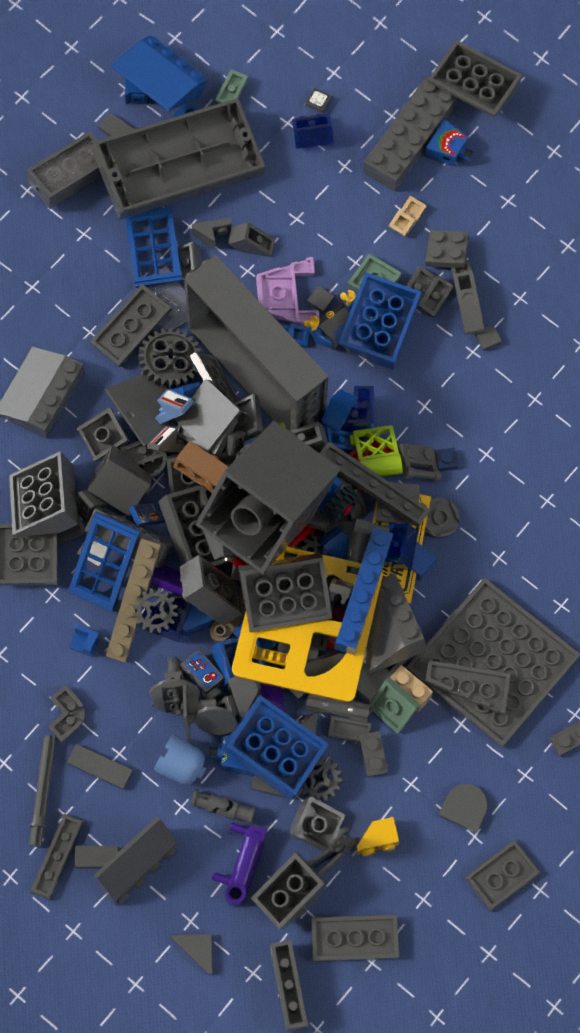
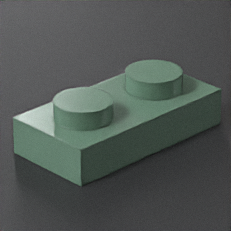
(231, 87)

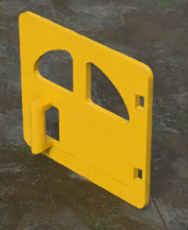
(339, 682)

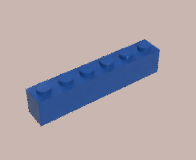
(363, 591)

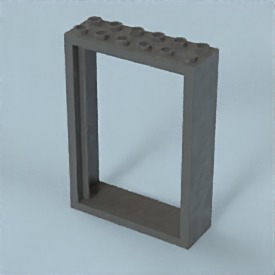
(254, 346)

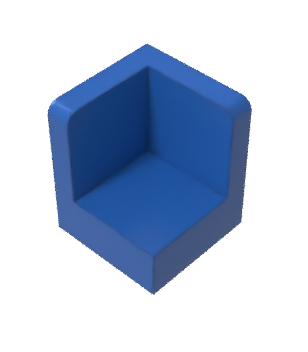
(84, 640)

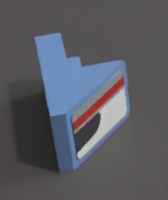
(172, 405)

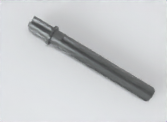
(43, 785)

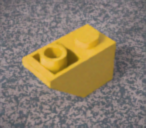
(379, 835)

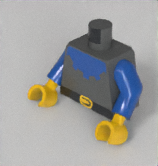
(329, 327)

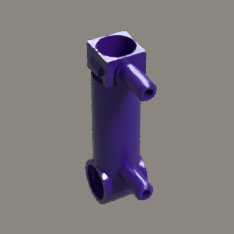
(245, 863)

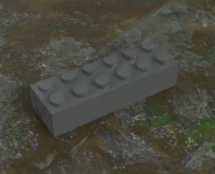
(409, 135)

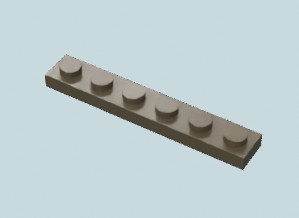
(138, 582)

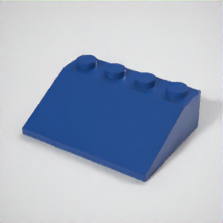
(161, 73)
(380, 320)
(274, 747)

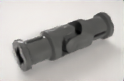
(218, 805)

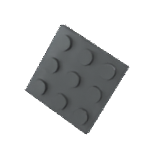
(27, 558)

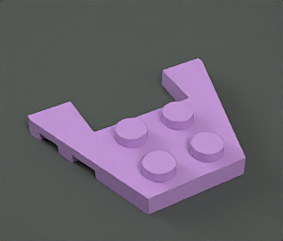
(278, 291)

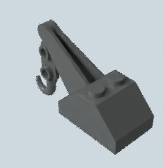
(298, 885)

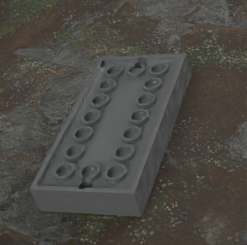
(178, 158)

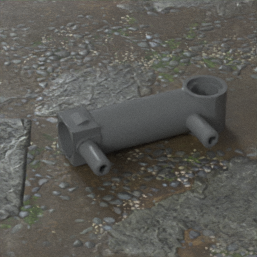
(359, 540)

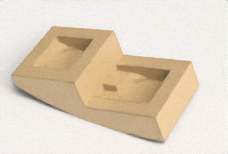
(407, 216)

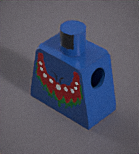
(448, 145)

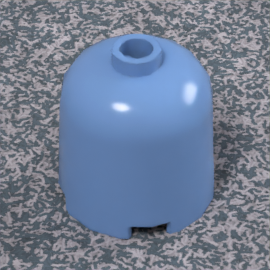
(182, 761)

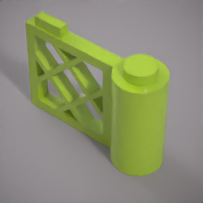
(380, 462)

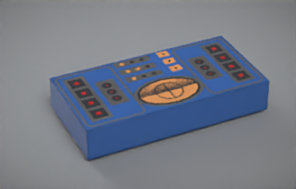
(147, 514)

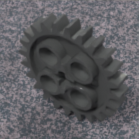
(170, 373)

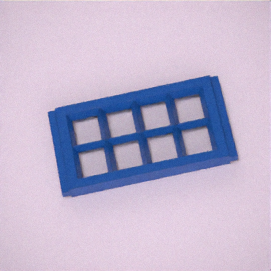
(157, 279)
(91, 595)

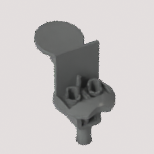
(180, 696)

